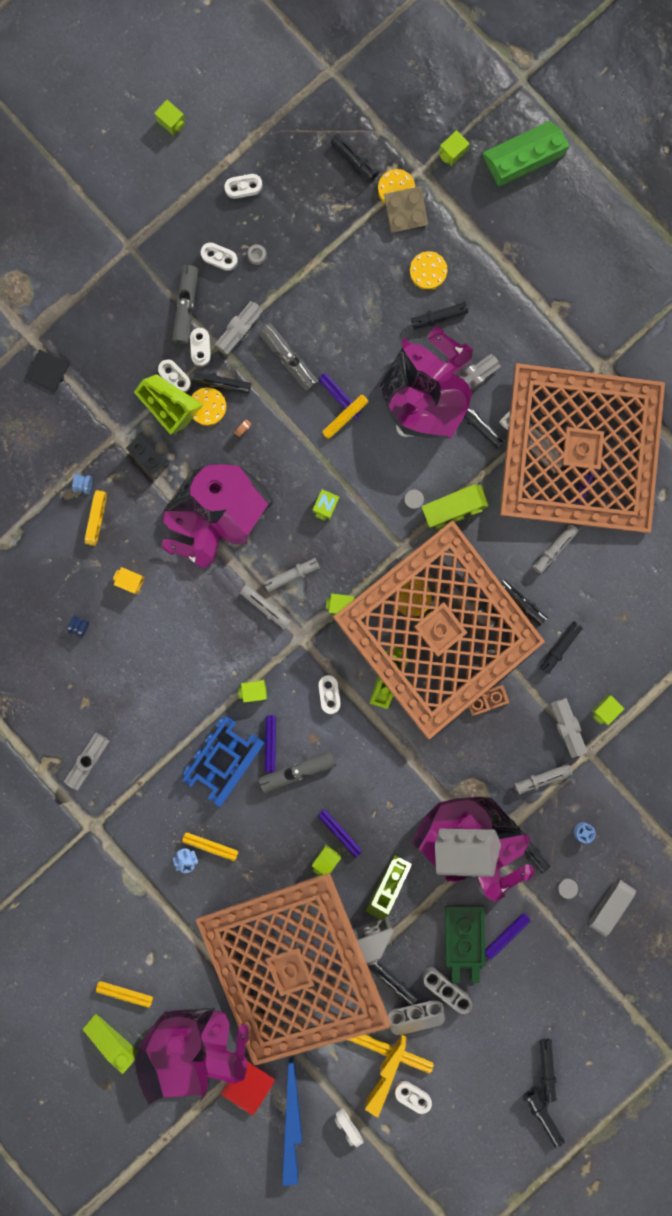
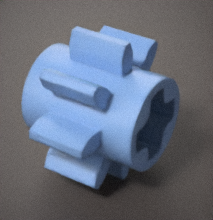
(185, 860)

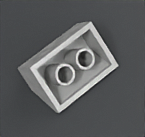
(467, 852)
(373, 939)

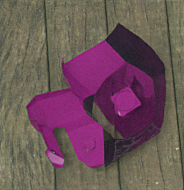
(424, 386)
(212, 506)
(478, 814)
(186, 1051)

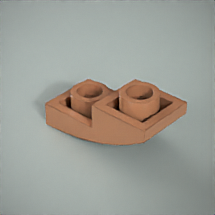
(490, 699)

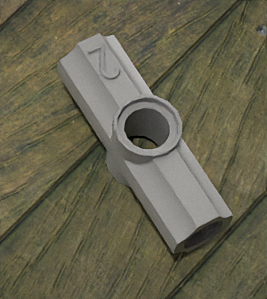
(239, 328)
(476, 374)
(568, 727)
(79, 771)

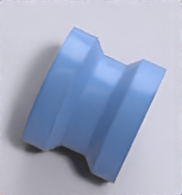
(82, 483)
(587, 835)

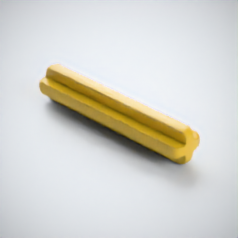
(345, 416)
(210, 846)
(124, 994)

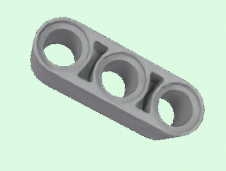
(611, 907)
(451, 998)
(426, 1019)

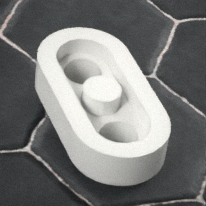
(243, 184)
(220, 256)
(200, 346)
(175, 376)
(329, 694)
(411, 1098)
(344, 1121)

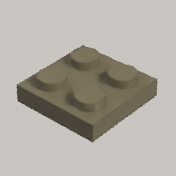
(405, 209)

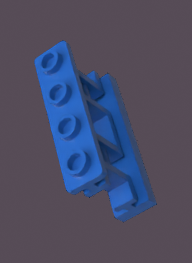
(235, 769)

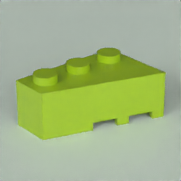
(167, 403)
(455, 506)

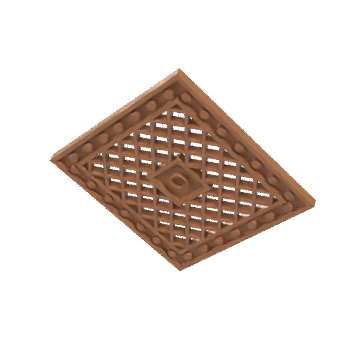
(582, 448)
(439, 629)
(292, 970)

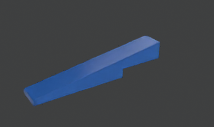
(293, 1130)

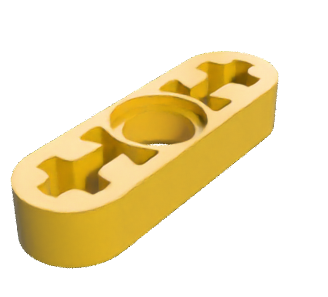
(95, 517)

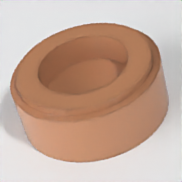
(242, 428)

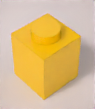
(128, 580)

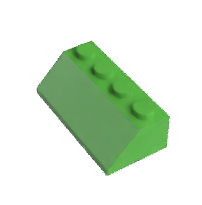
(526, 152)

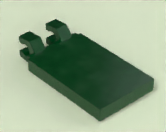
(464, 941)

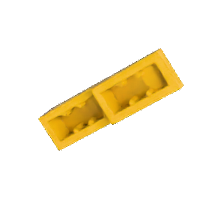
(387, 1070)

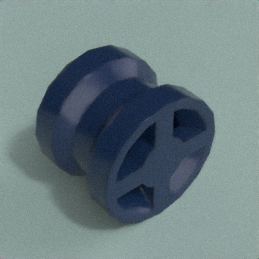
(77, 626)

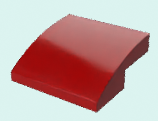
(249, 1092)

